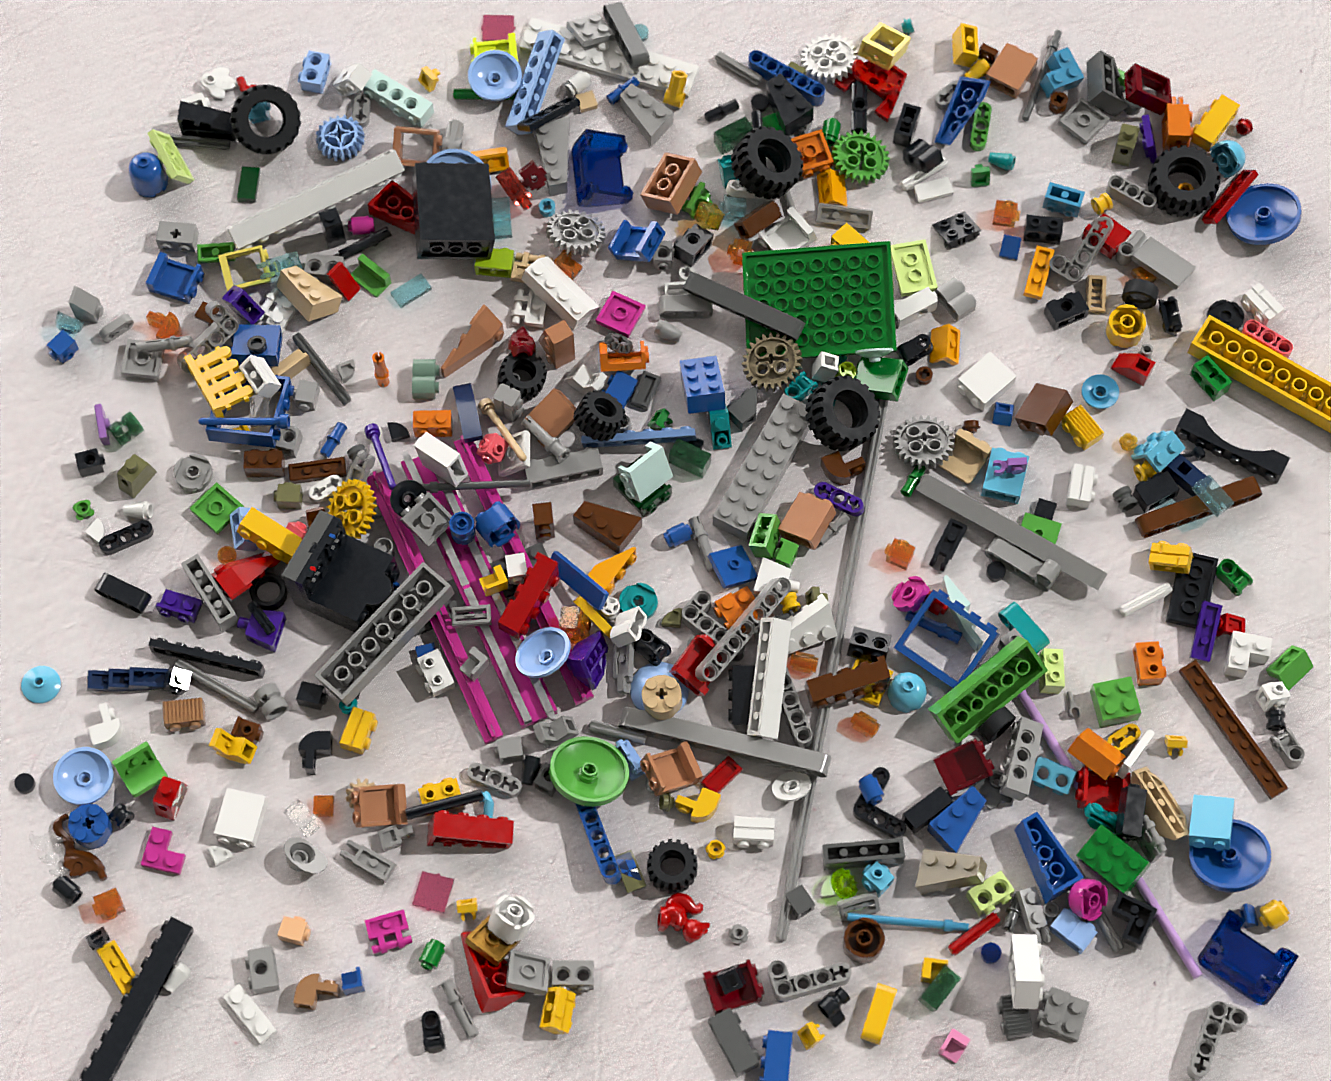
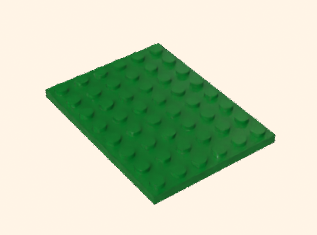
(834, 289)

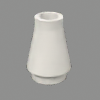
(140, 510)
(177, 976)

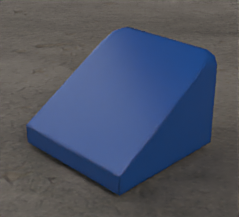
(1010, 247)
(1003, 414)
(1248, 916)

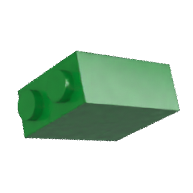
(883, 377)

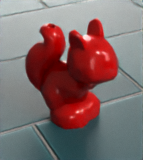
(675, 915)

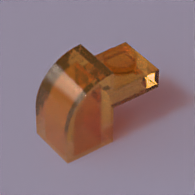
(167, 325)

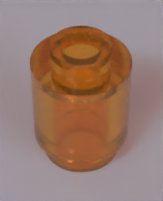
(804, 662)
(864, 724)

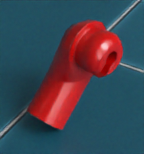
(242, 84)

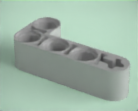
(1086, 246)
(205, 338)
(1024, 565)
(701, 618)
(810, 978)
(1211, 1041)

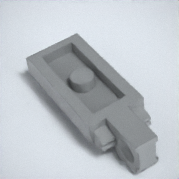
(623, 667)

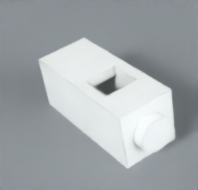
(915, 307)

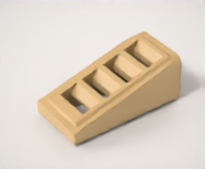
(1099, 280)

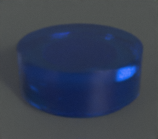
(990, 953)

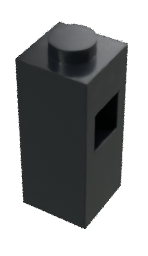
(332, 228)
(927, 809)
(1131, 811)

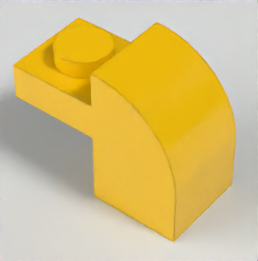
(232, 747)
(703, 808)

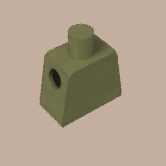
(1127, 140)
(134, 475)

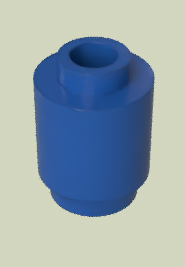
(677, 534)
(871, 789)

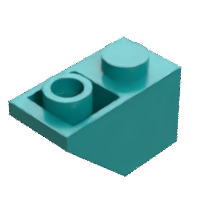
(726, 170)
(720, 429)

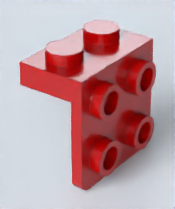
(1117, 236)

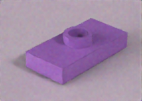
(102, 424)

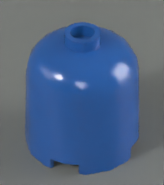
(147, 174)

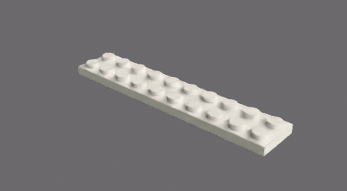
(609, 59)

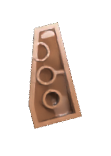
(483, 334)

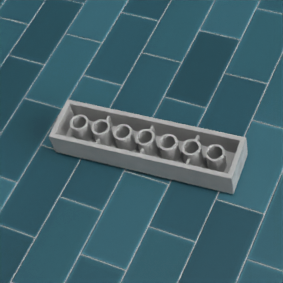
(763, 468)
(384, 634)

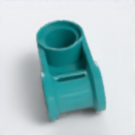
(801, 387)

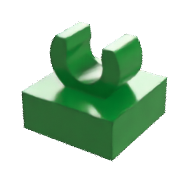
(980, 175)
(659, 418)

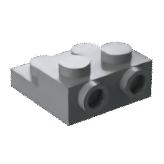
(426, 518)
(1062, 1014)

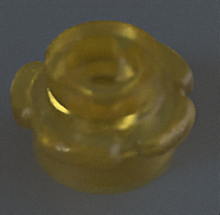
(1128, 446)

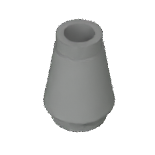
(667, 331)

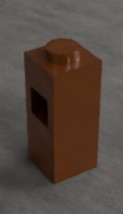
(757, 219)

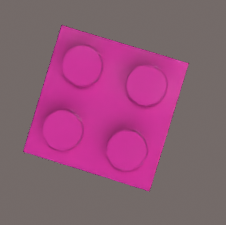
(620, 314)

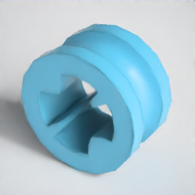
(547, 213)

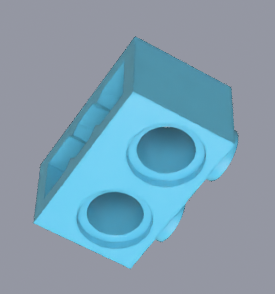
(1055, 770)

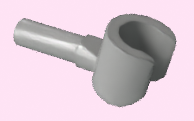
(1072, 705)

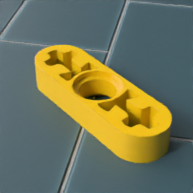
(593, 615)

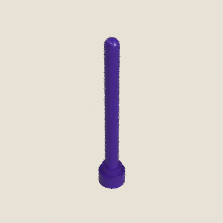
(373, 432)

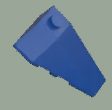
(964, 102)

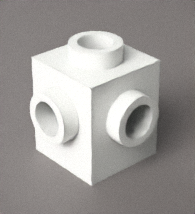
(1273, 696)

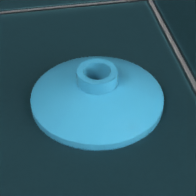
(45, 691)

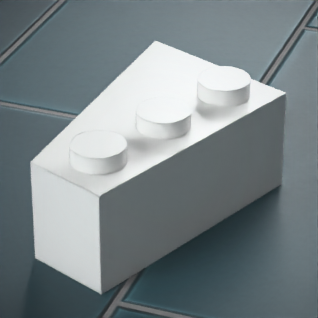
(811, 625)

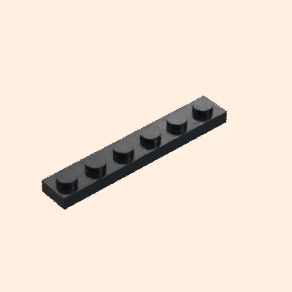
(214, 658)

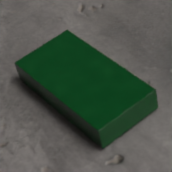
(248, 184)

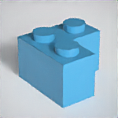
(1064, 73)

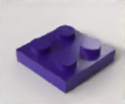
(1148, 138)

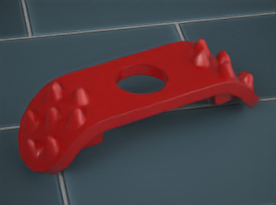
(863, 75)

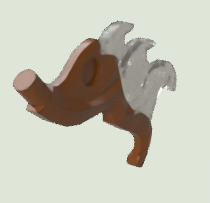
(62, 853)

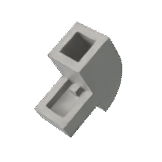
(556, 732)

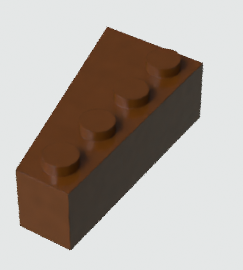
(848, 684)

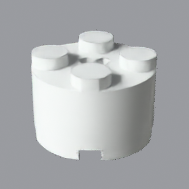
(511, 918)

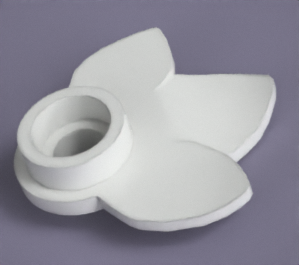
(220, 82)

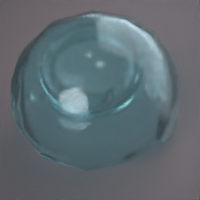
(68, 324)

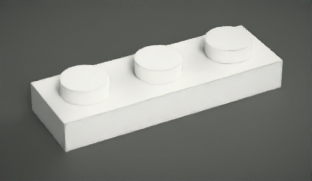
(250, 1014)

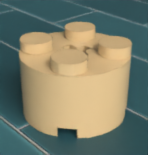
(662, 686)

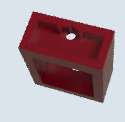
(1138, 76)

